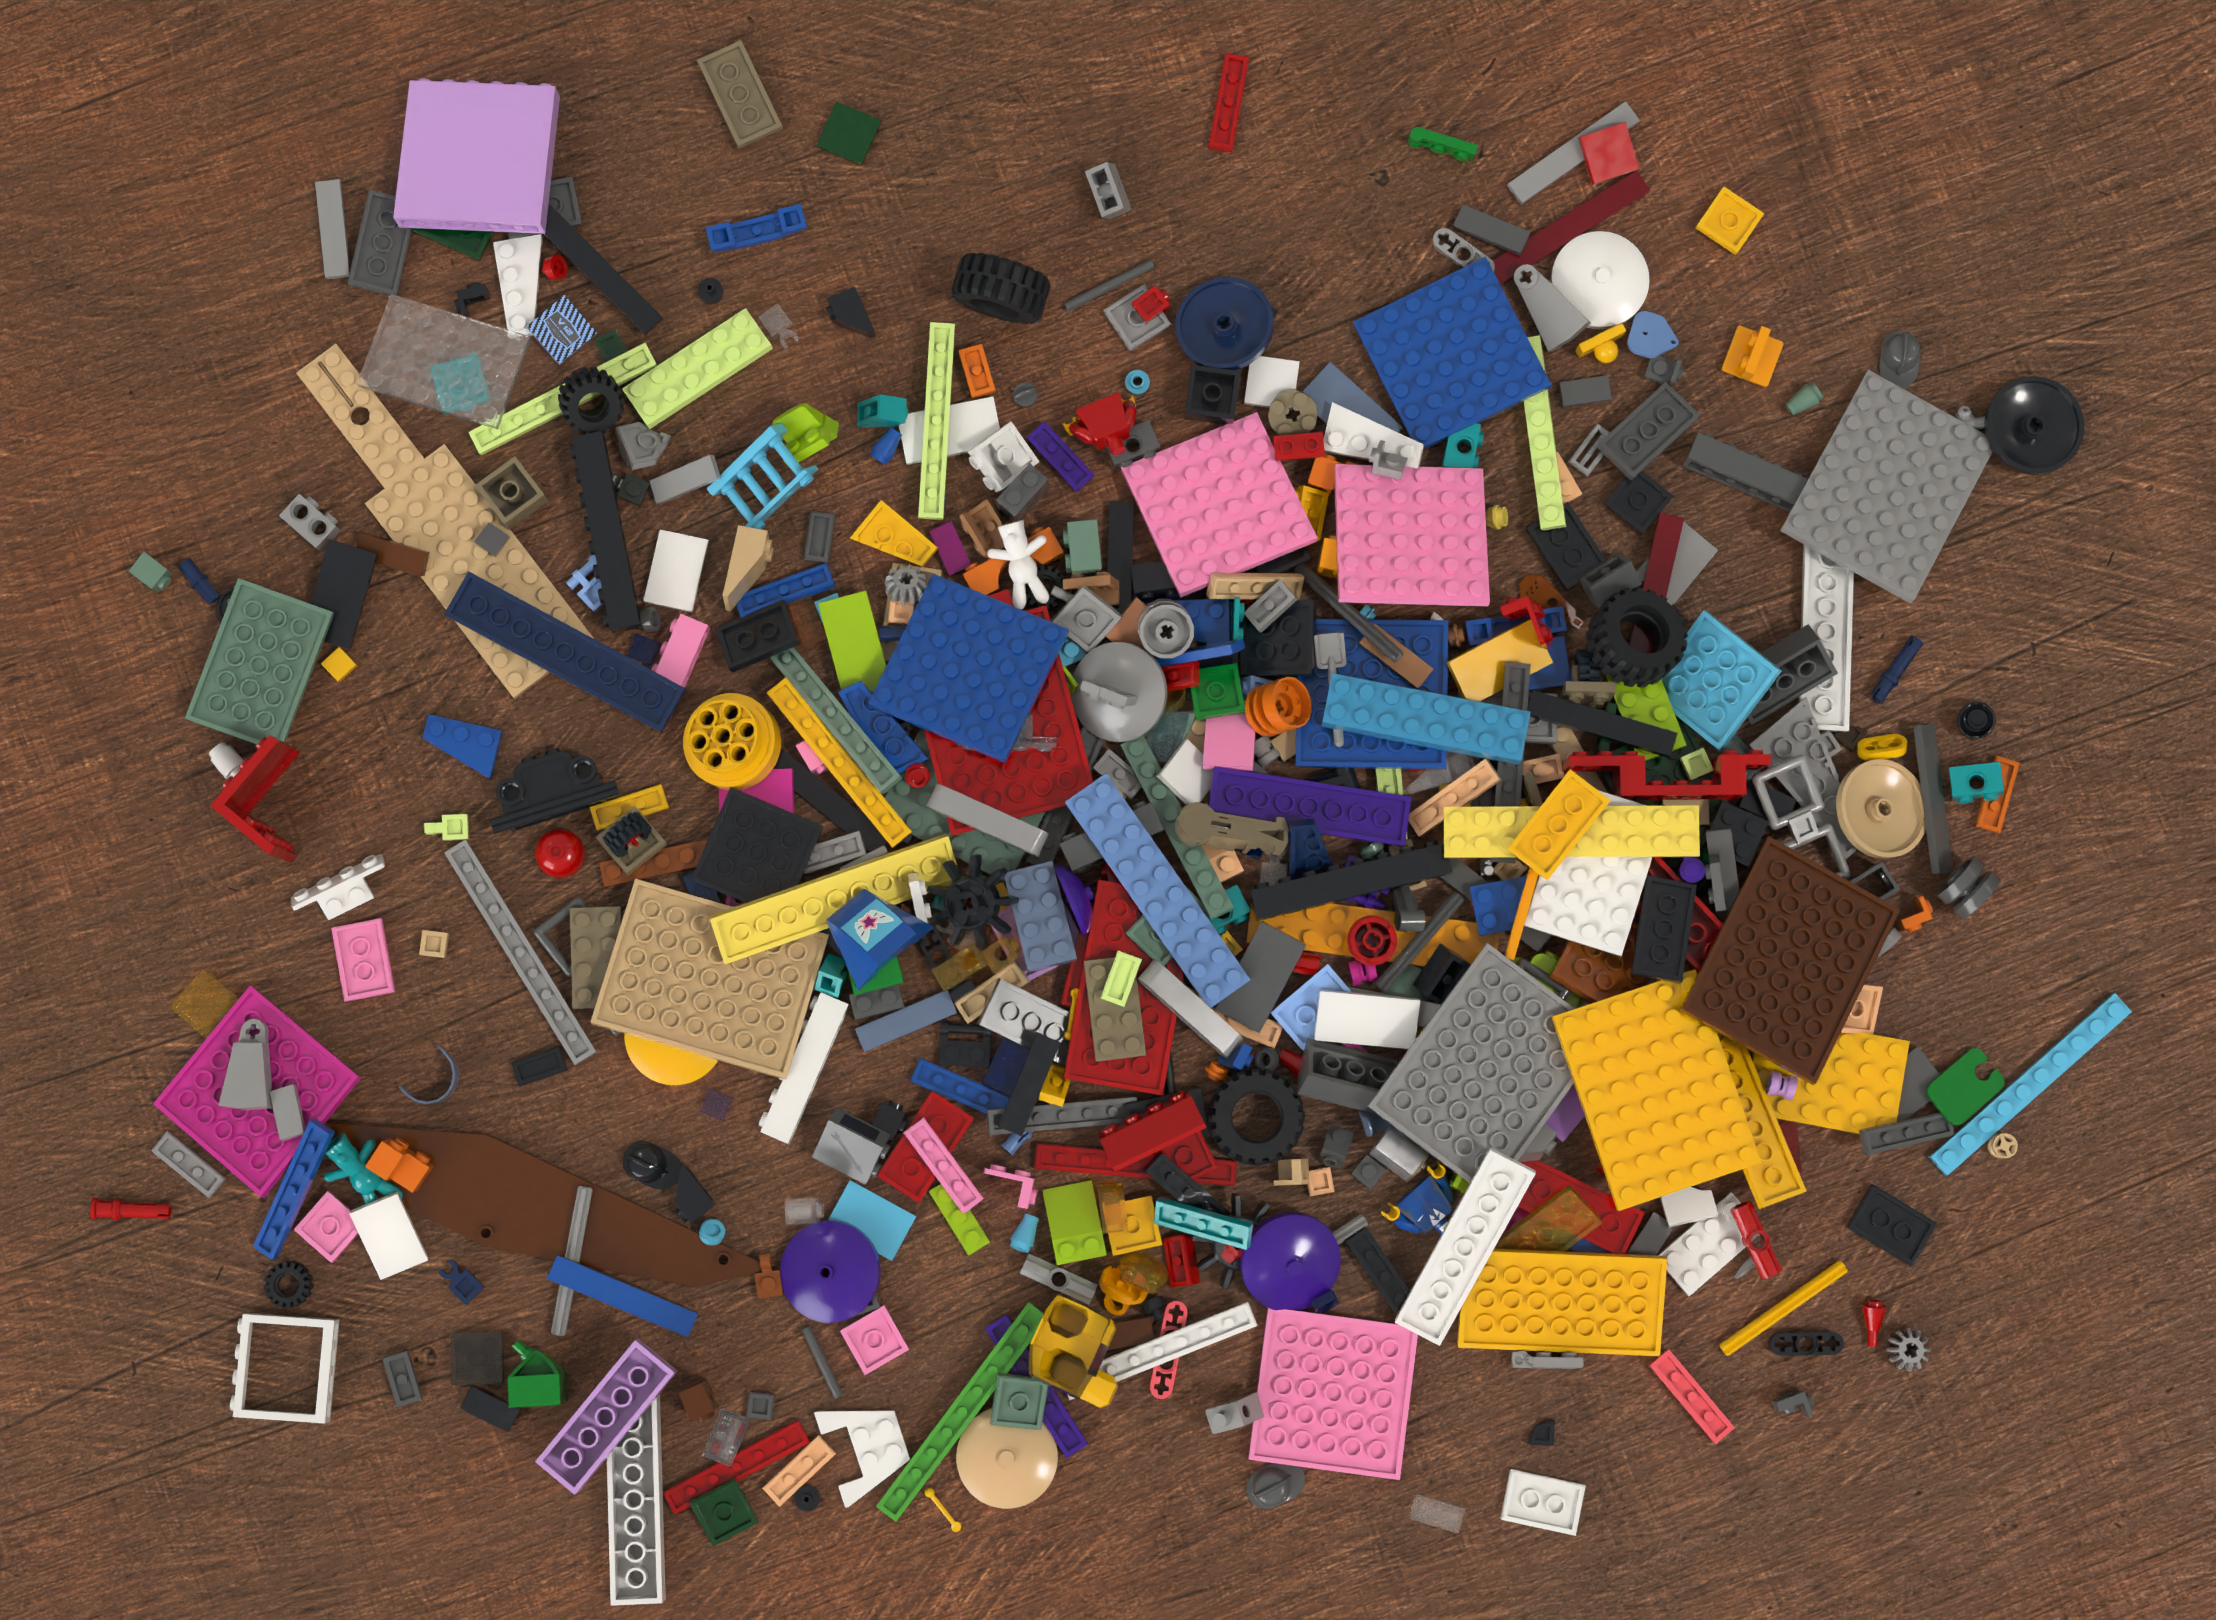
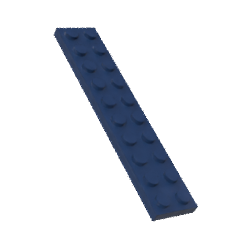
(565, 652)

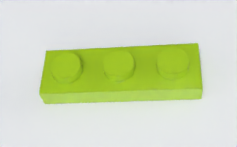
(964, 1225)

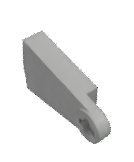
(1551, 311)
(249, 1071)

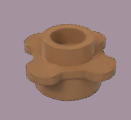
(1456, 636)

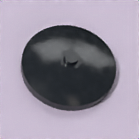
(2034, 425)

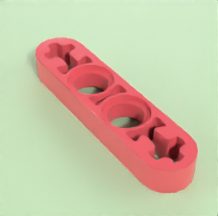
(1156, 1379)

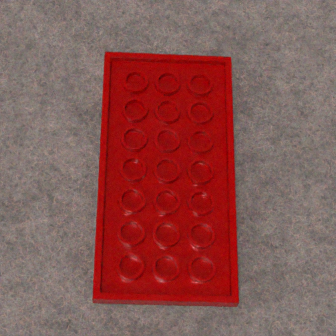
(1112, 916)

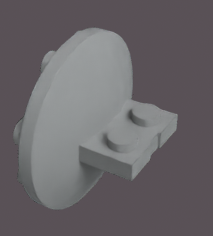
(1119, 691)

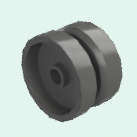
(1968, 887)

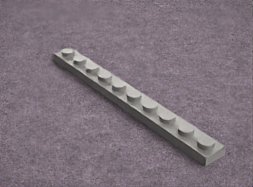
(520, 952)

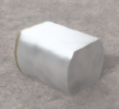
(1399, 1153)

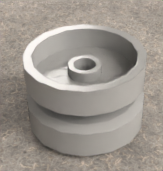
(1170, 642)

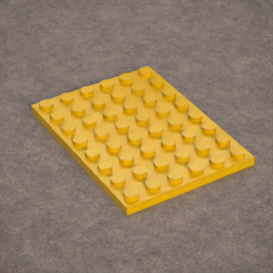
(1655, 1092)

